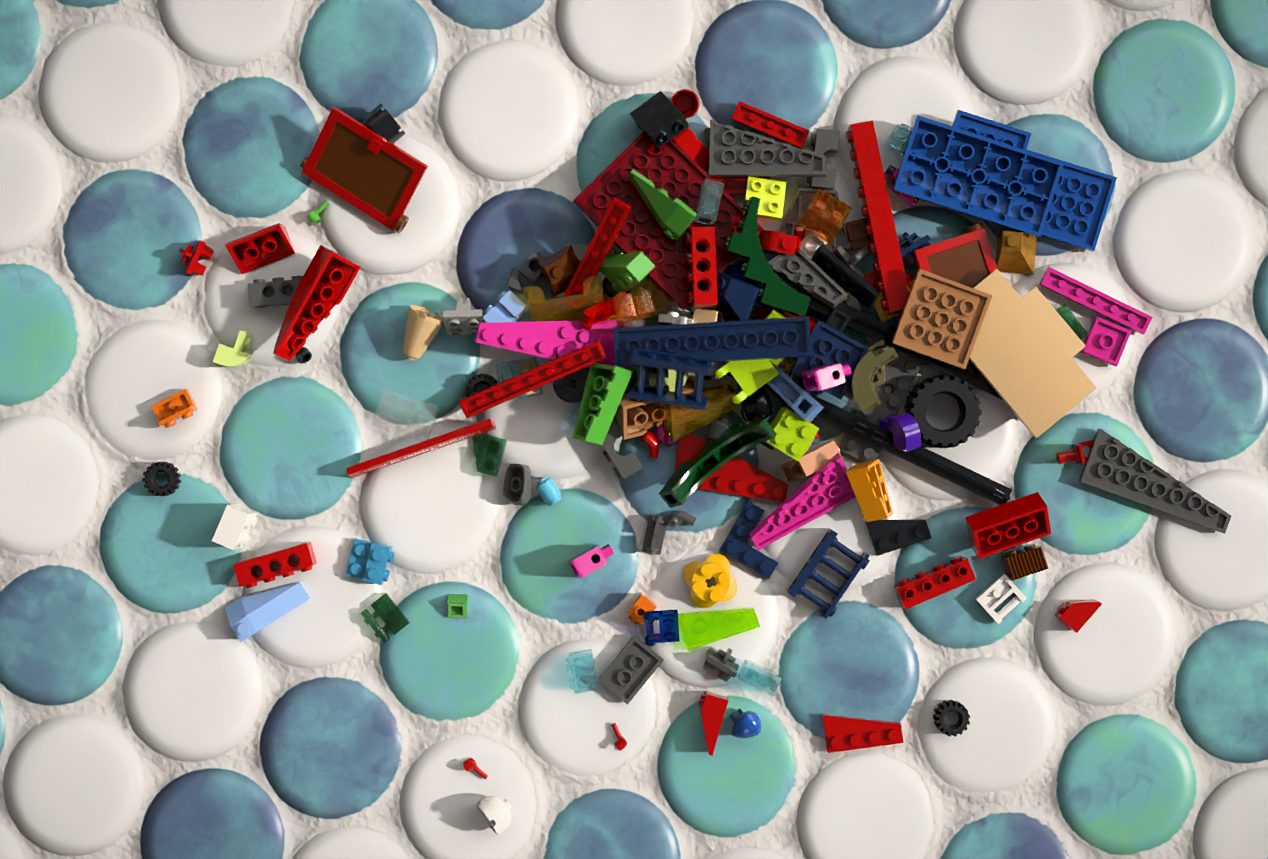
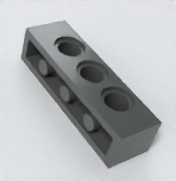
(258, 289)

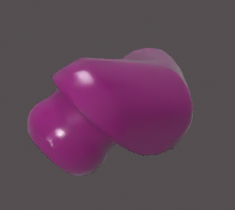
(663, 436)

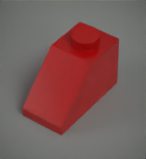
(1077, 613)

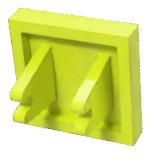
(770, 194)

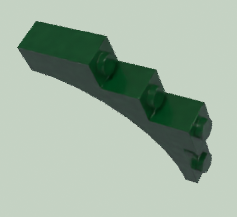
(756, 268)
(711, 457)

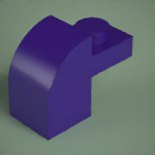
(905, 431)

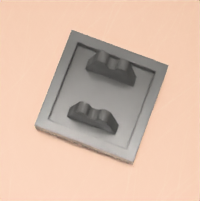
(463, 319)

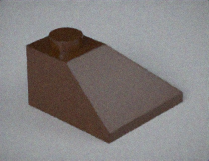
(559, 269)

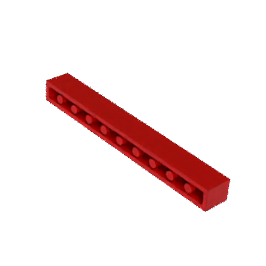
(879, 216)

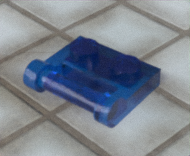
(667, 624)

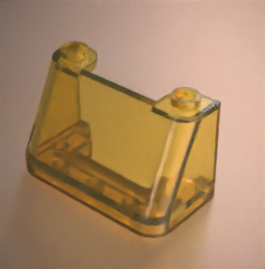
(563, 308)

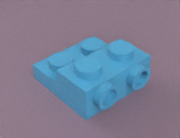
(369, 561)

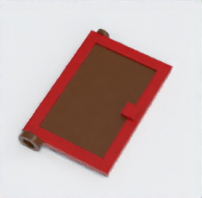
(364, 169)
(961, 258)

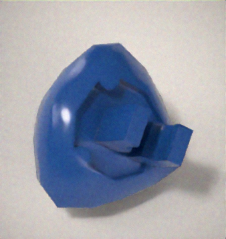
(746, 725)

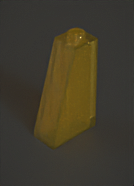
(685, 420)

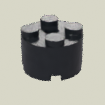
(383, 124)
(570, 394)

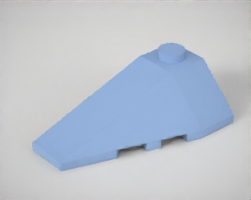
(261, 609)

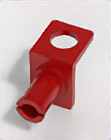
(1075, 454)

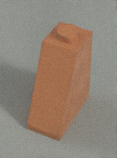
(810, 462)

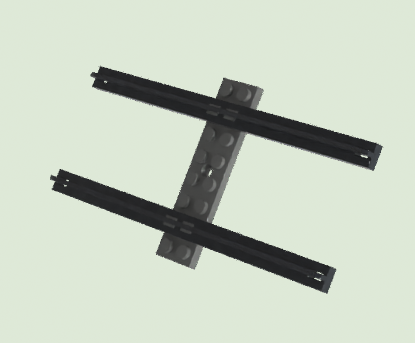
(863, 432)

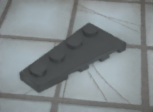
(809, 277)

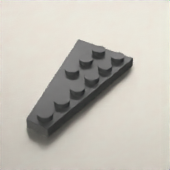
(753, 155)

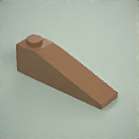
(638, 416)

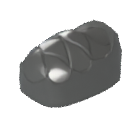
(518, 484)

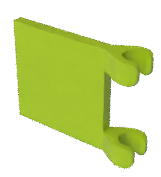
(749, 375)

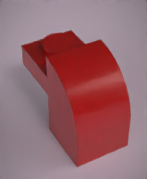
(777, 242)

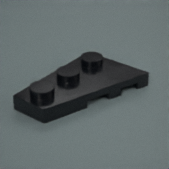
(895, 534)

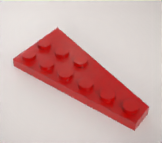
(734, 476)

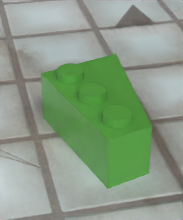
(625, 269)

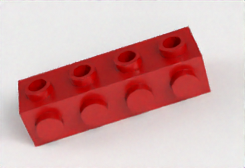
(935, 582)

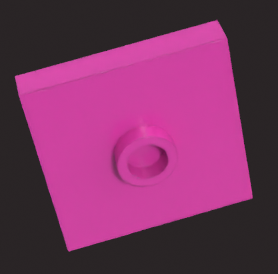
(1106, 341)

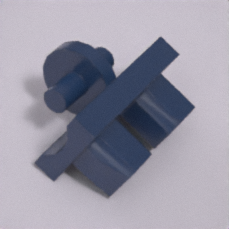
(907, 254)

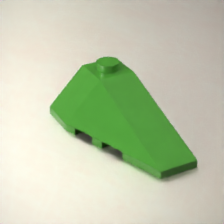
(671, 215)

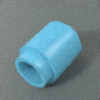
(548, 491)

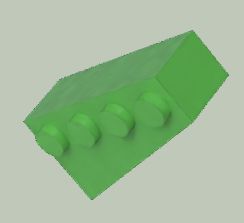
(600, 402)

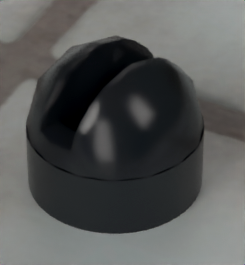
(303, 355)

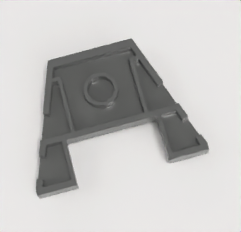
(798, 206)

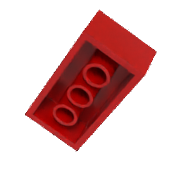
(1008, 525)

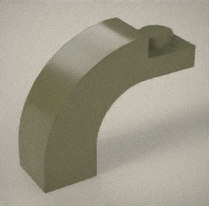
(863, 377)

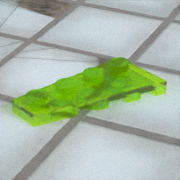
(711, 626)

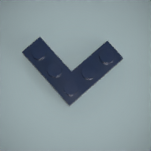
(736, 546)

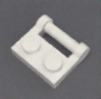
(996, 594)

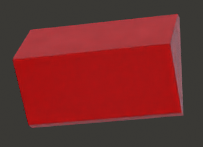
(260, 248)

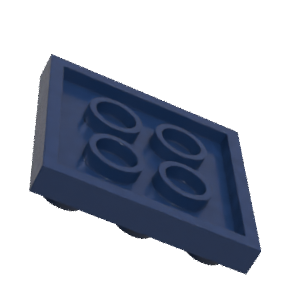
(831, 347)

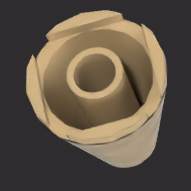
(420, 331)

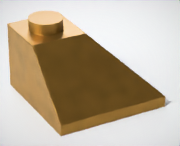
(1016, 252)

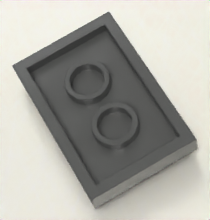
(630, 669)

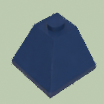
(735, 296)

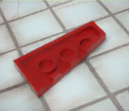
(857, 733)

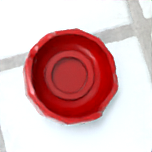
(686, 102)

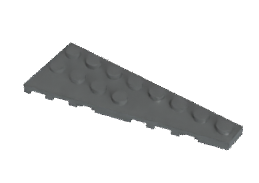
(1129, 475)

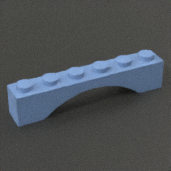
(795, 395)

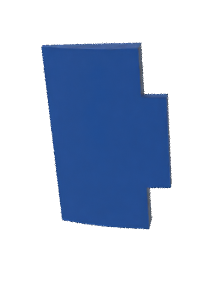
(979, 171)

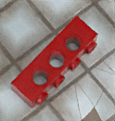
(705, 237)
(245, 573)

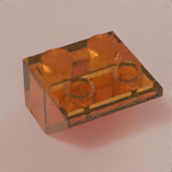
(825, 215)

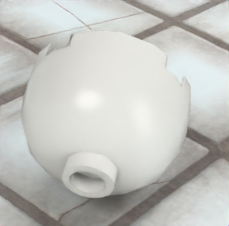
(496, 813)

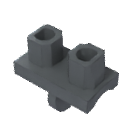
(723, 661)

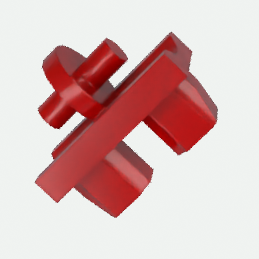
(193, 266)

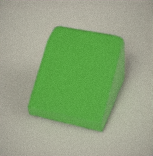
(457, 605)

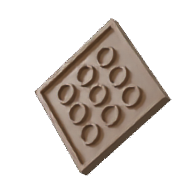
(941, 318)

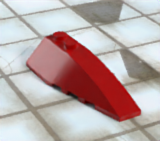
(316, 295)

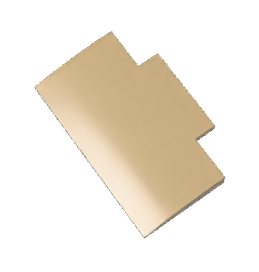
(1028, 355)

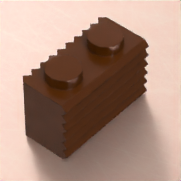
(1024, 562)

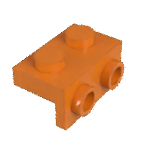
(173, 408)

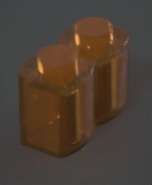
(633, 306)

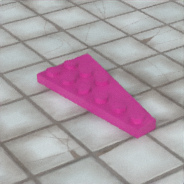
(817, 496)

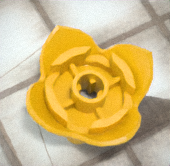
(696, 575)

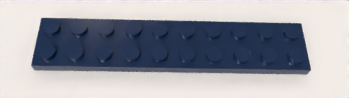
(718, 340)

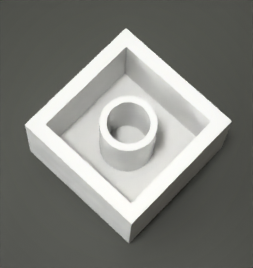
(235, 526)

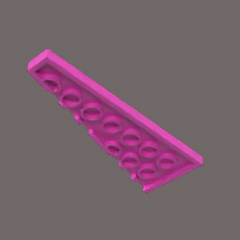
(548, 338)

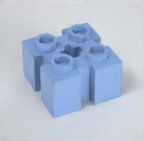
(506, 310)

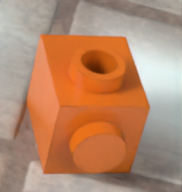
(639, 607)

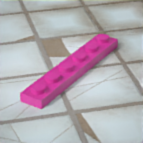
(1095, 300)

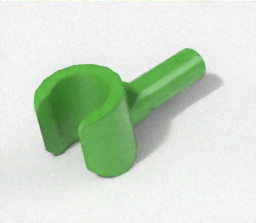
(313, 216)

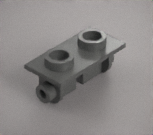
(654, 534)

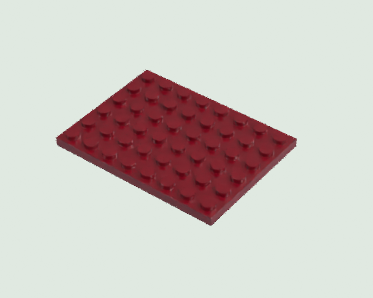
(682, 178)

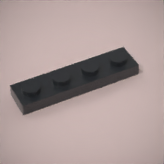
(845, 277)

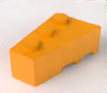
(870, 490)

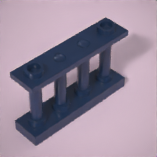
(675, 362)
(819, 556)

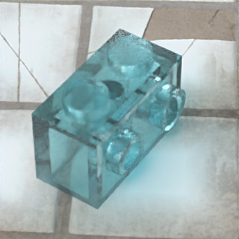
(582, 670)

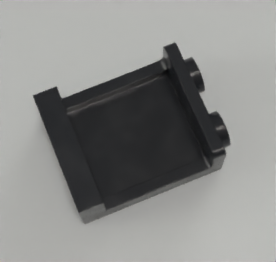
(659, 119)

